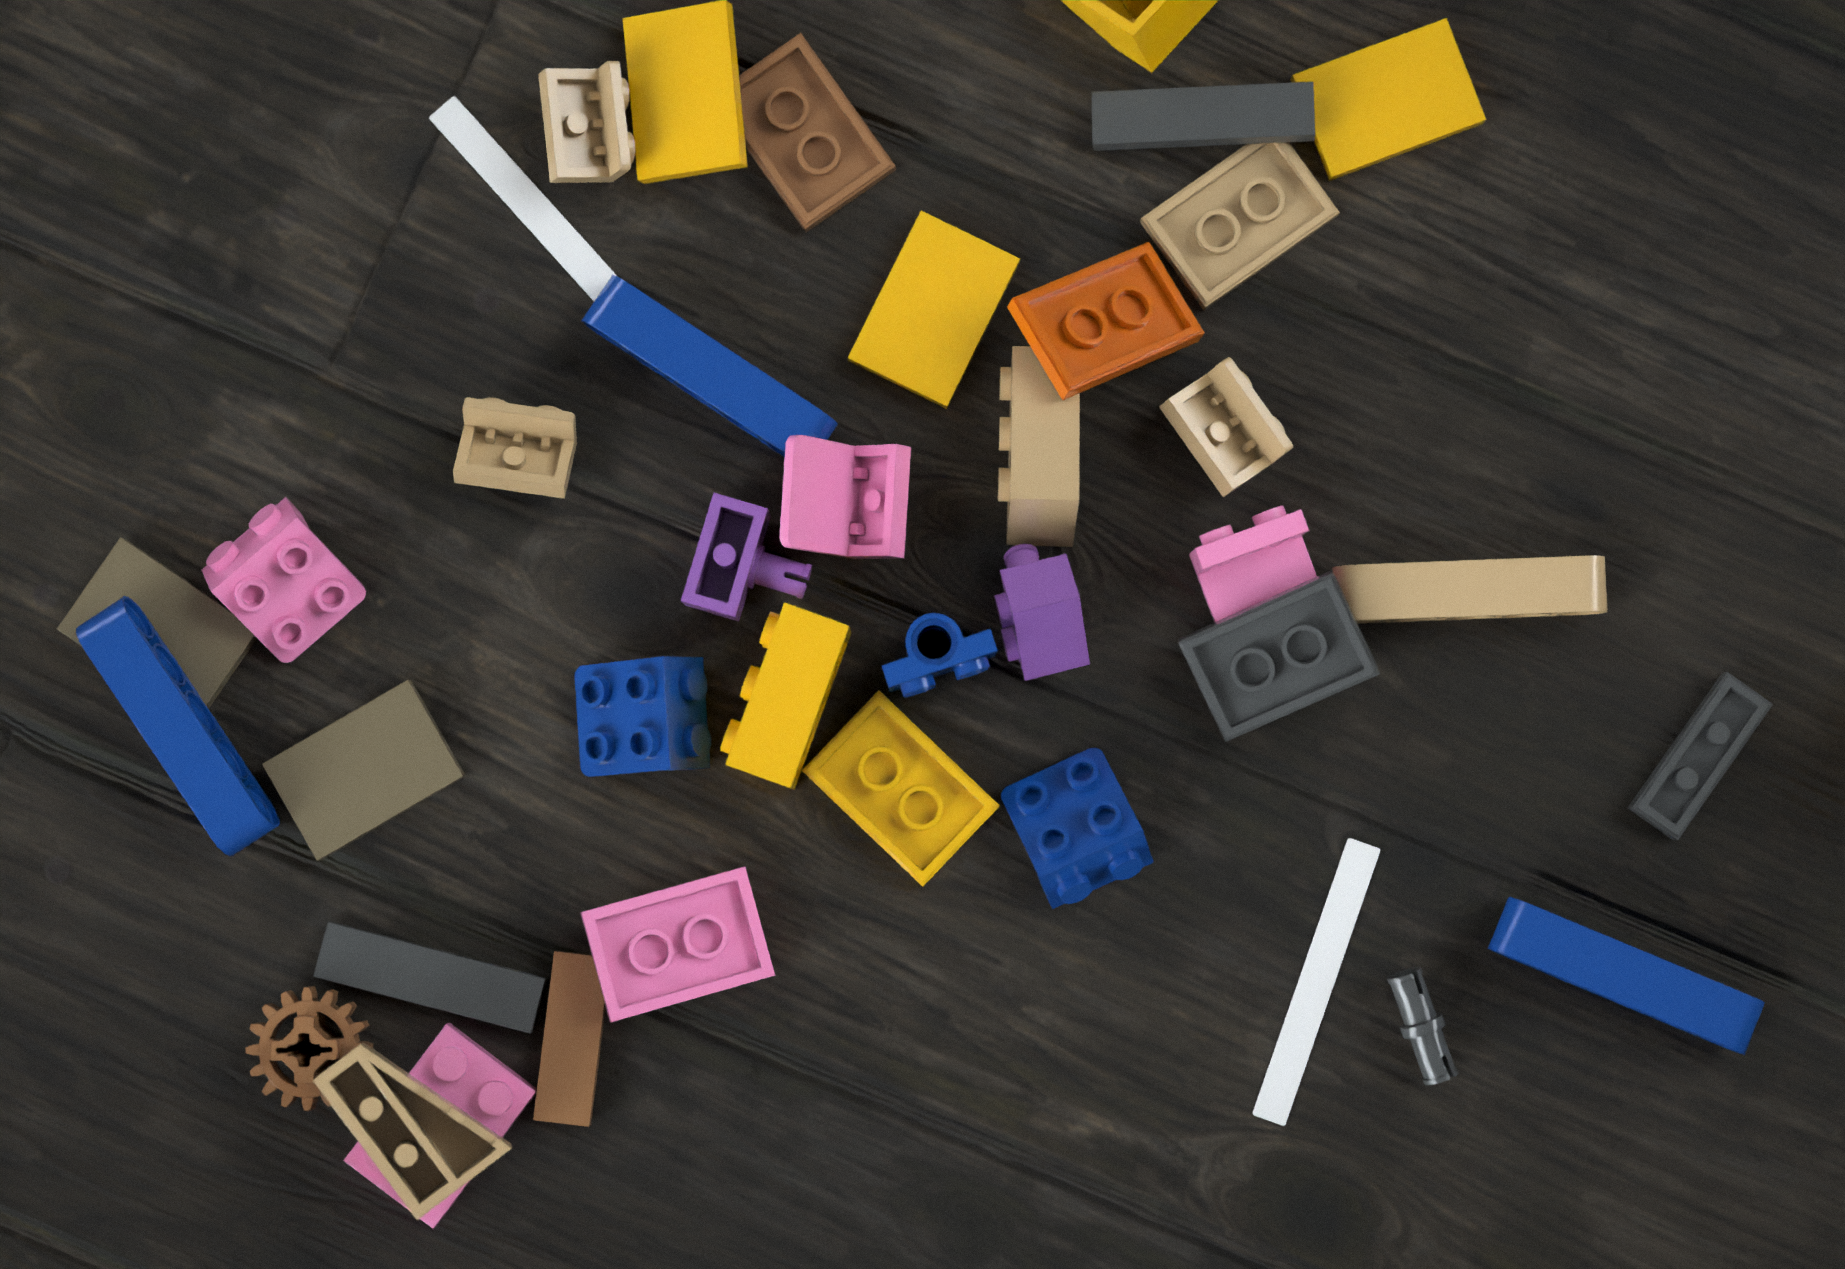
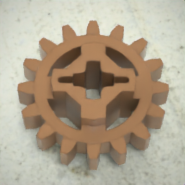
(307, 1023)

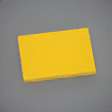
(685, 92)
(1391, 99)
(933, 309)
(900, 788)

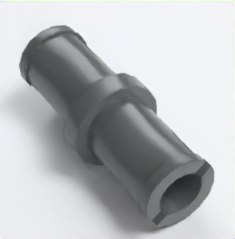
(1422, 1025)

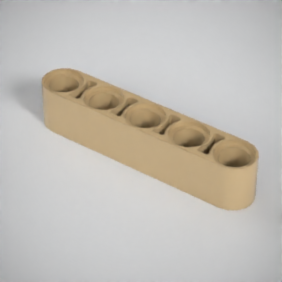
(1474, 589)

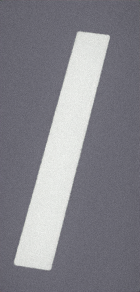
(522, 196)
(1316, 981)

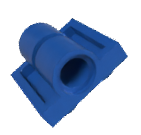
(917, 673)

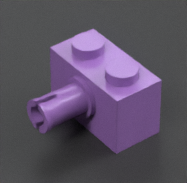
(733, 560)
(1041, 613)

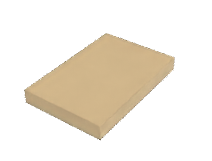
(1238, 218)

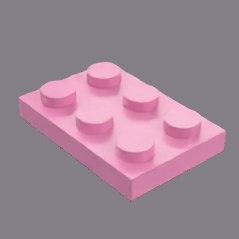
(677, 944)
(470, 1080)

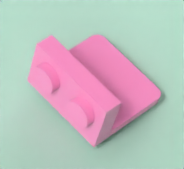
(845, 498)
(1252, 563)
(282, 581)

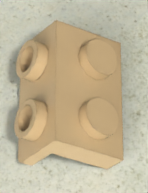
(586, 123)
(1227, 426)
(516, 447)

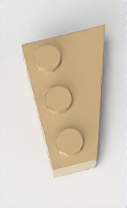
(1042, 456)
(408, 1129)

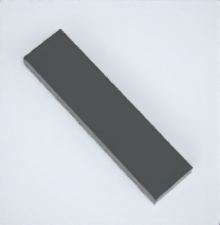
(1203, 116)
(430, 977)

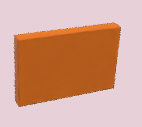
(1105, 320)

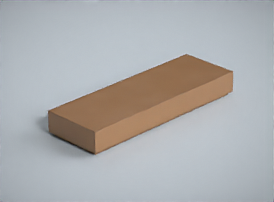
(570, 1042)

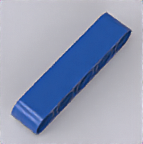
(703, 367)
(177, 726)
(1626, 975)

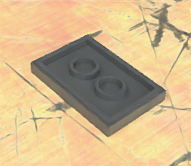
(1279, 656)

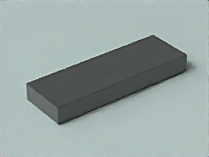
(1700, 756)

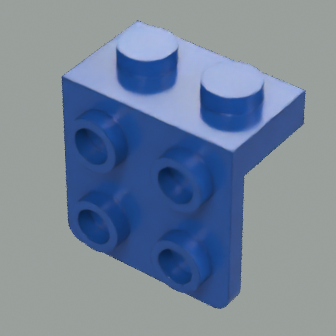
(642, 716)
(1077, 827)

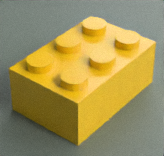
(786, 695)

